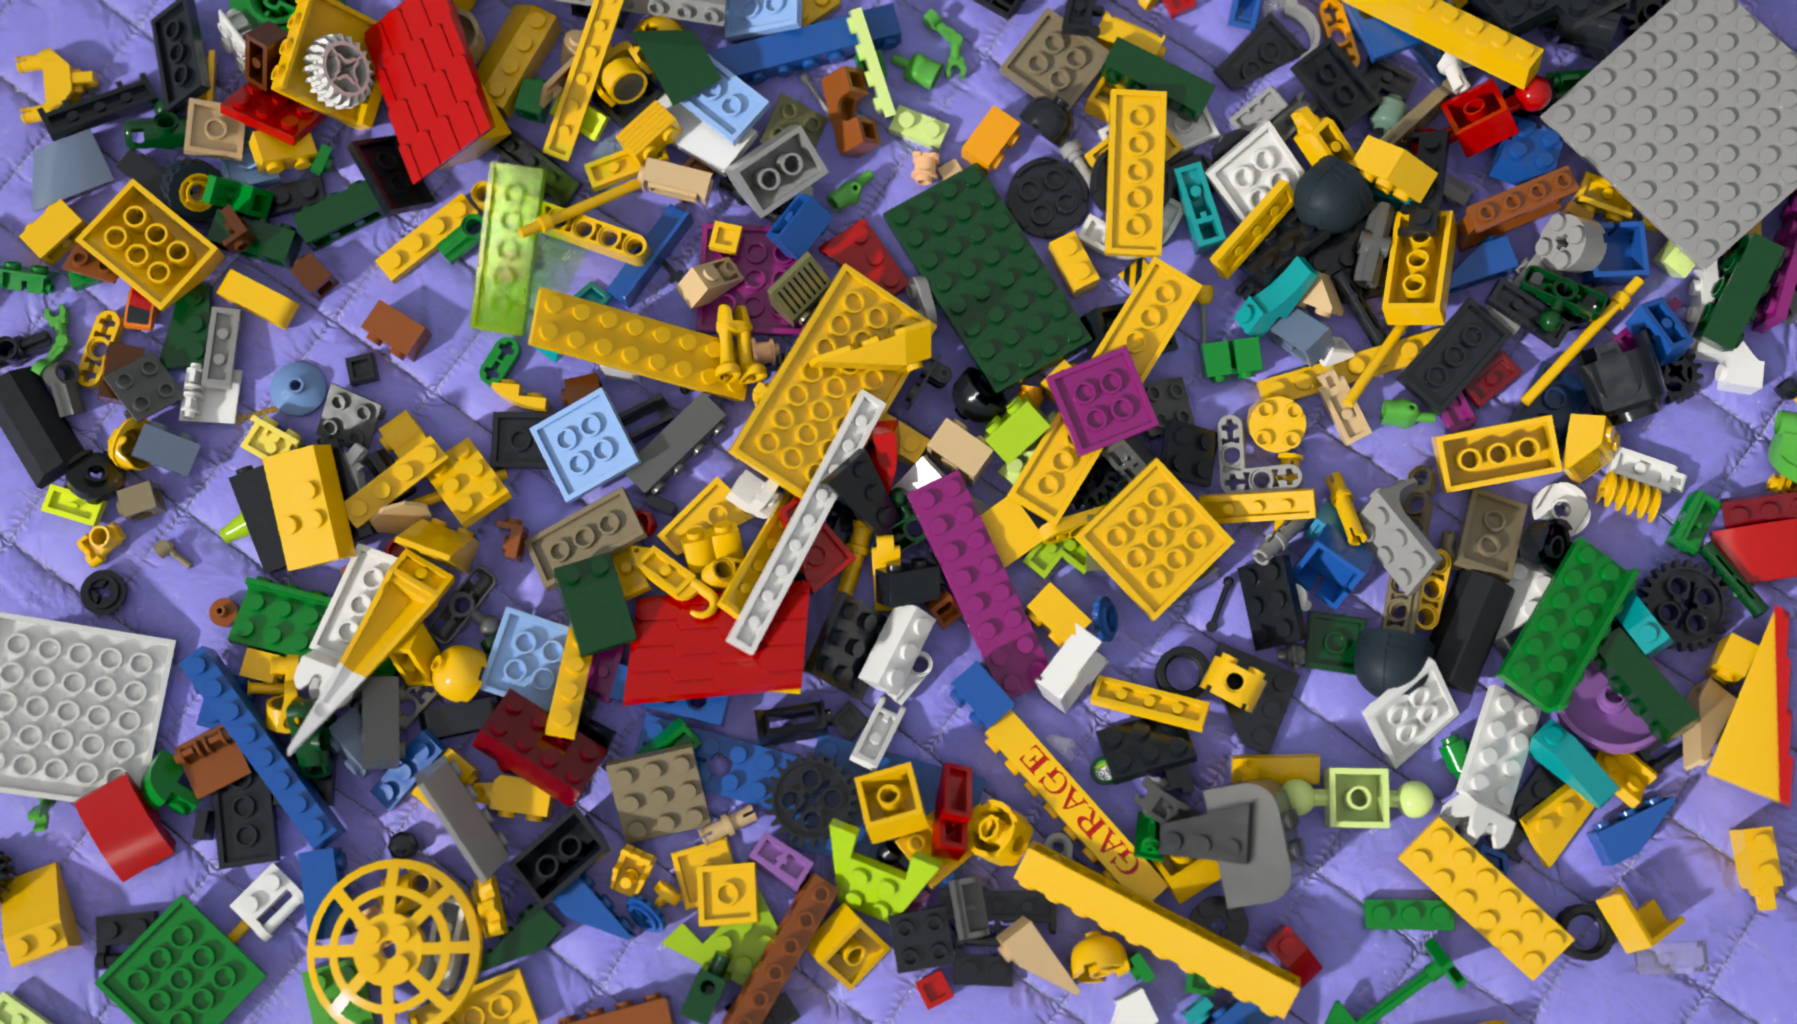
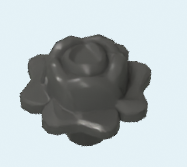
(1294, 654)

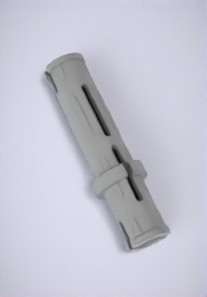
(1278, 540)

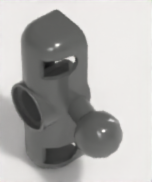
(457, 621)

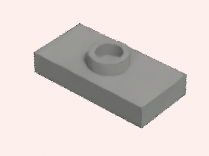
(1260, 109)

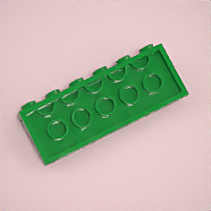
(284, 620)
(1567, 626)

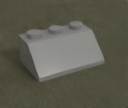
(776, 170)

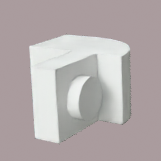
(754, 495)

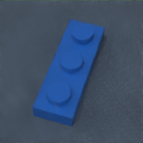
(399, 782)

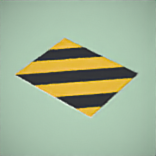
(1133, 272)

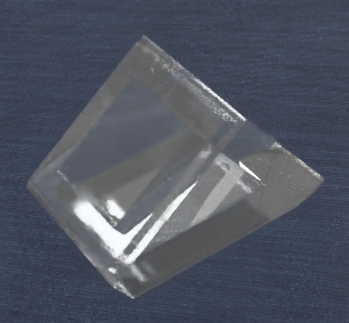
(1062, 745)

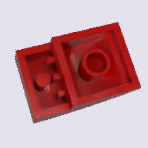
(1761, 550)
(125, 827)

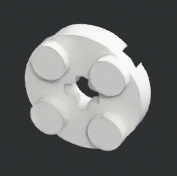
(1568, 495)

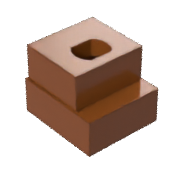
(944, 609)

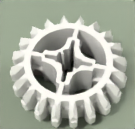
(338, 55)

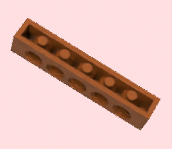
(782, 952)

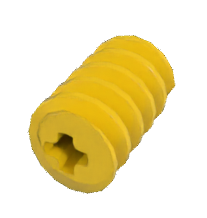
(1629, 494)

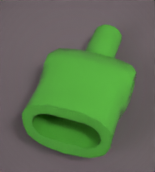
(919, 69)
(848, 192)
(1403, 413)

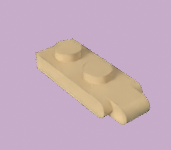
(1348, 421)

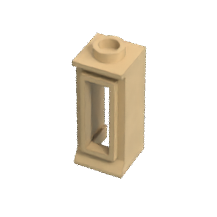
(676, 181)

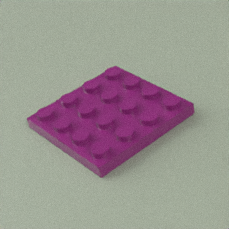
(761, 267)

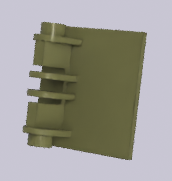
(791, 112)

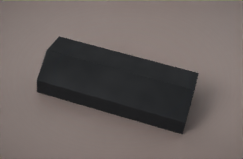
(34, 426)
(1469, 627)

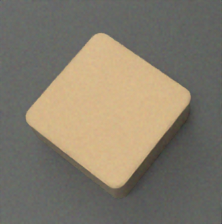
(949, 169)

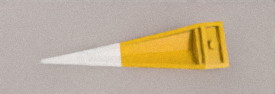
(399, 606)

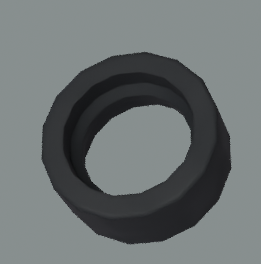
(1181, 651)
(1607, 935)

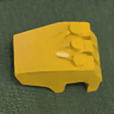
(632, 870)

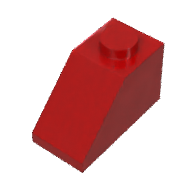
(1292, 954)

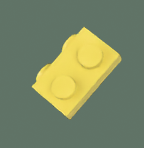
(267, 440)

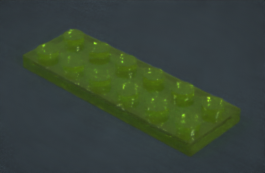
(505, 258)

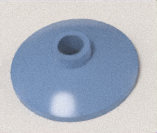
(307, 397)

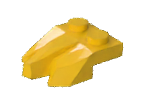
(489, 907)

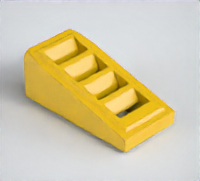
(1098, 105)

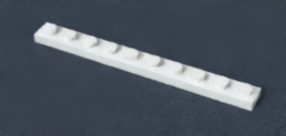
(803, 527)

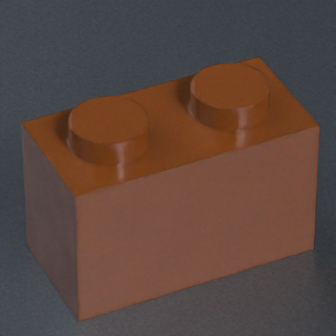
(396, 331)

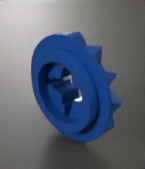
(1104, 619)
(646, 913)

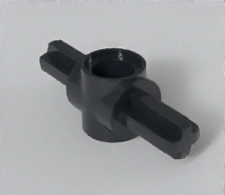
(22, 348)

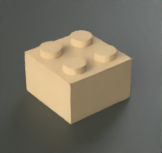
(959, 450)

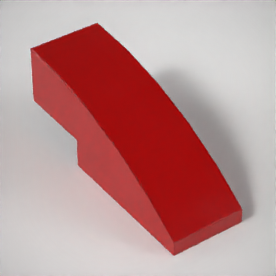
(886, 450)
(952, 812)

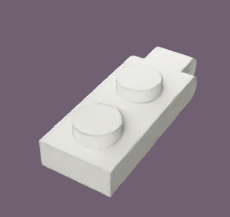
(1647, 470)

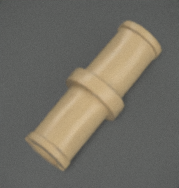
(727, 825)

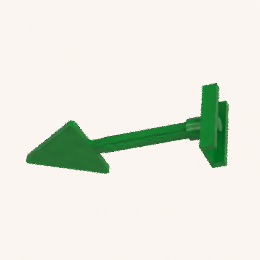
(1433, 971)

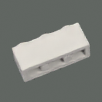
(897, 649)
(459, 932)

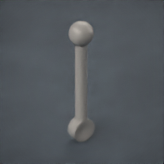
(804, 79)

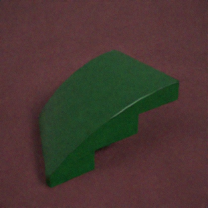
(677, 62)

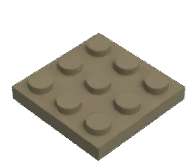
(1054, 62)
(658, 793)

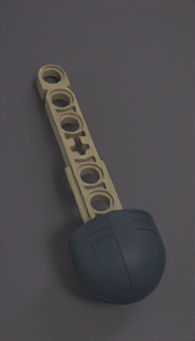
(1336, 194)
(1393, 653)

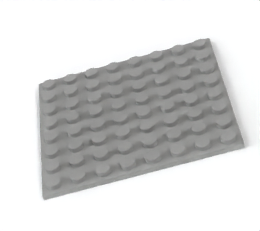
(1691, 123)

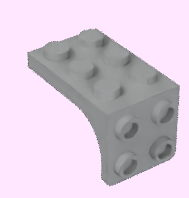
(1396, 538)

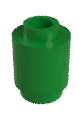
(1454, 753)

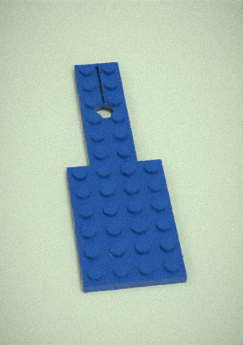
(755, 764)

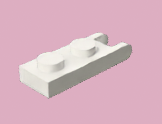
(877, 736)

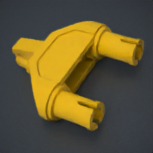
(60, 82)

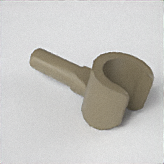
(165, 547)

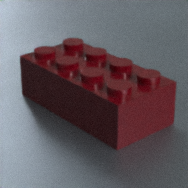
(518, 741)

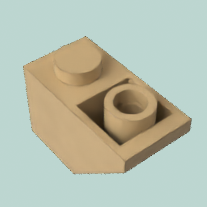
(708, 282)
(1323, 297)

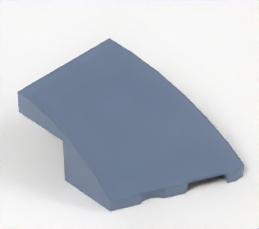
(67, 169)

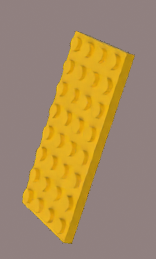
(808, 403)

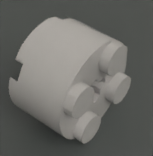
(1571, 244)

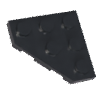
(1260, 727)

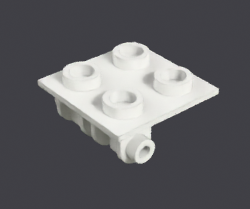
(233, 31)
(208, 404)

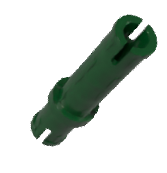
(1738, 585)

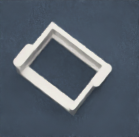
(1072, 670)

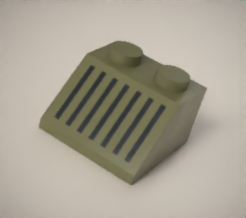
(799, 290)

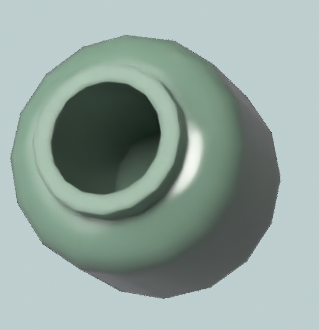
(1387, 113)

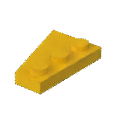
(703, 512)
(1555, 823)

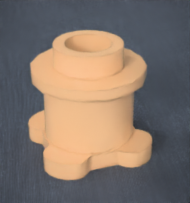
(925, 167)
(764, 351)

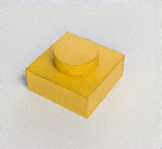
(725, 238)

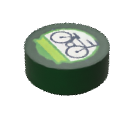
(1099, 772)

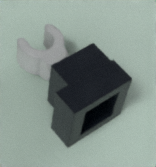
(1176, 778)

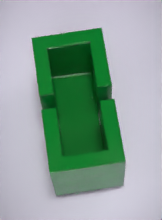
(1244, 356)

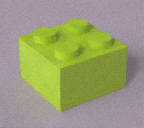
(1016, 428)

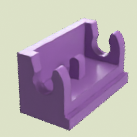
(780, 862)

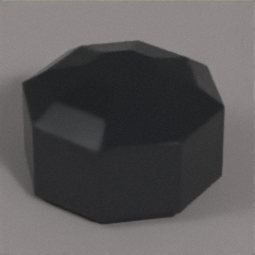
(403, 845)

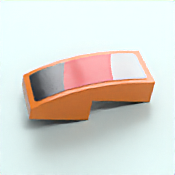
(139, 312)

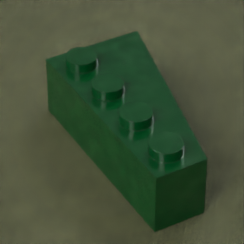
(1738, 292)

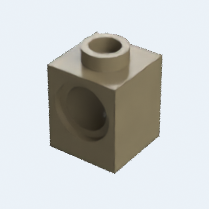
(140, 501)

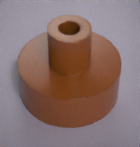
(224, 612)

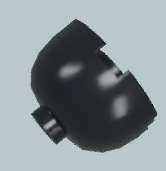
(1049, 118)
(975, 398)
(1545, 544)

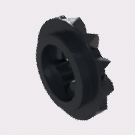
(92, 599)

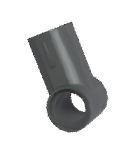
(66, 391)

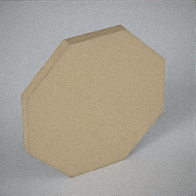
(399, 516)

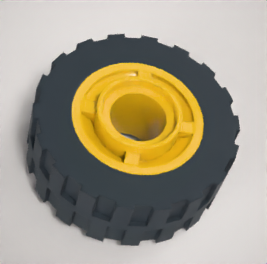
(177, 186)

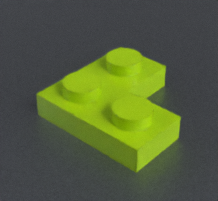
(1045, 557)

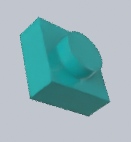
(1198, 1010)

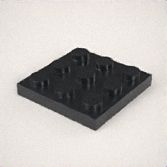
(1340, 252)
(845, 644)

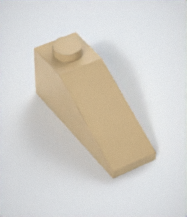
(1029, 951)

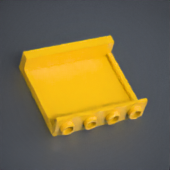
(311, 22)

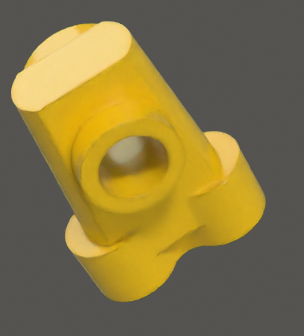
(101, 542)

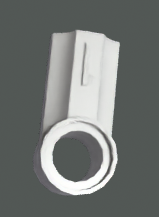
(913, 680)

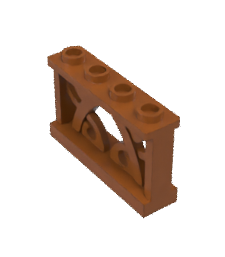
(1515, 207)

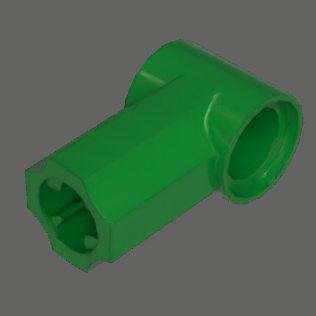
(461, 240)

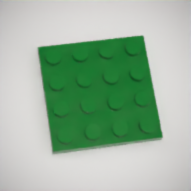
(181, 971)

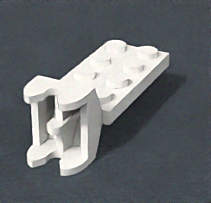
(342, 619)
(1493, 768)

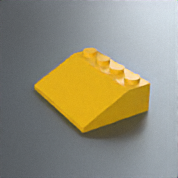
(150, 246)

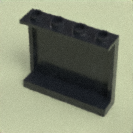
(257, 509)

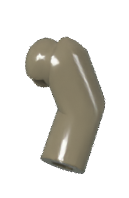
(1447, 544)

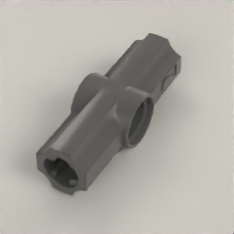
(1373, 245)

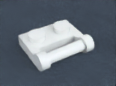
(263, 896)

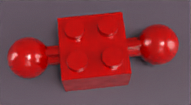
(1484, 118)

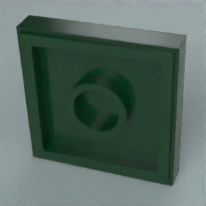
(1332, 642)

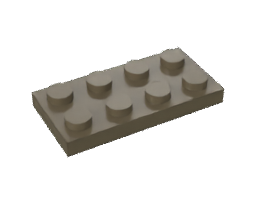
(596, 529)

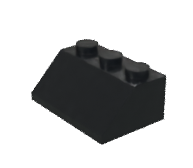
(560, 856)

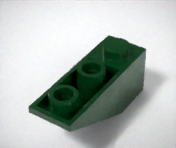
(530, 935)

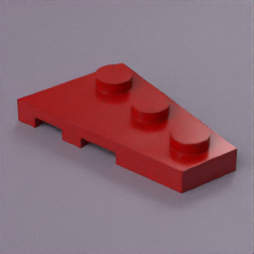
(866, 254)
(826, 555)

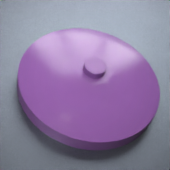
(1603, 717)

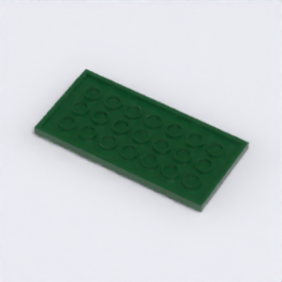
(987, 279)

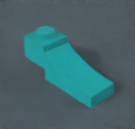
(1277, 299)

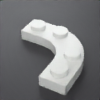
(1093, 230)

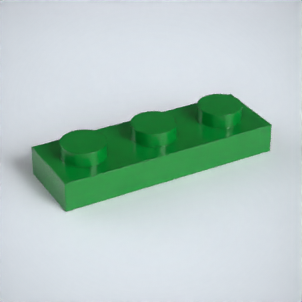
(1408, 914)

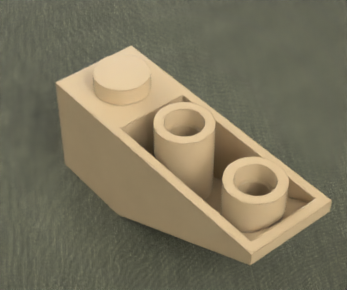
(1714, 707)

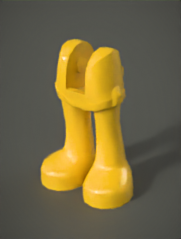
(746, 370)

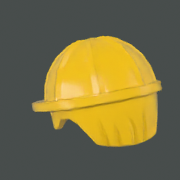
(122, 443)

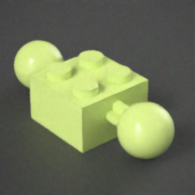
(1359, 798)

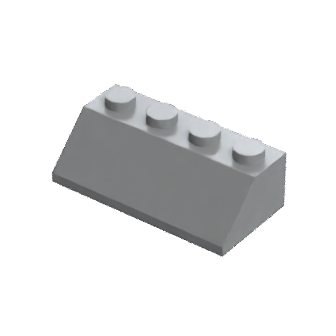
(462, 816)

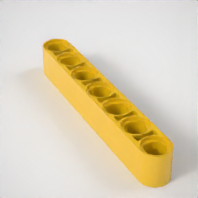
(595, 241)

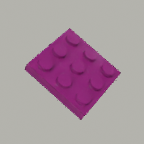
(1102, 401)

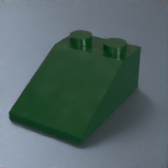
(594, 604)

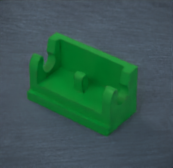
(1692, 522)

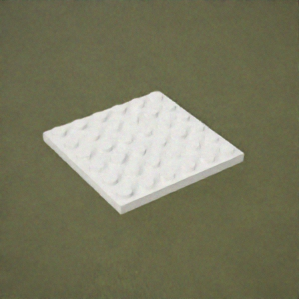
(76, 705)

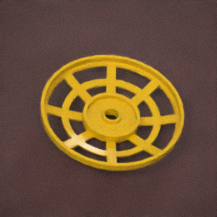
(409, 941)

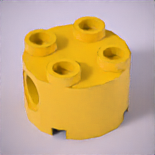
(1276, 423)
(1252, 679)
(998, 833)

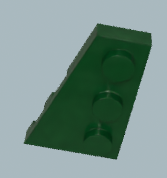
(188, 329)

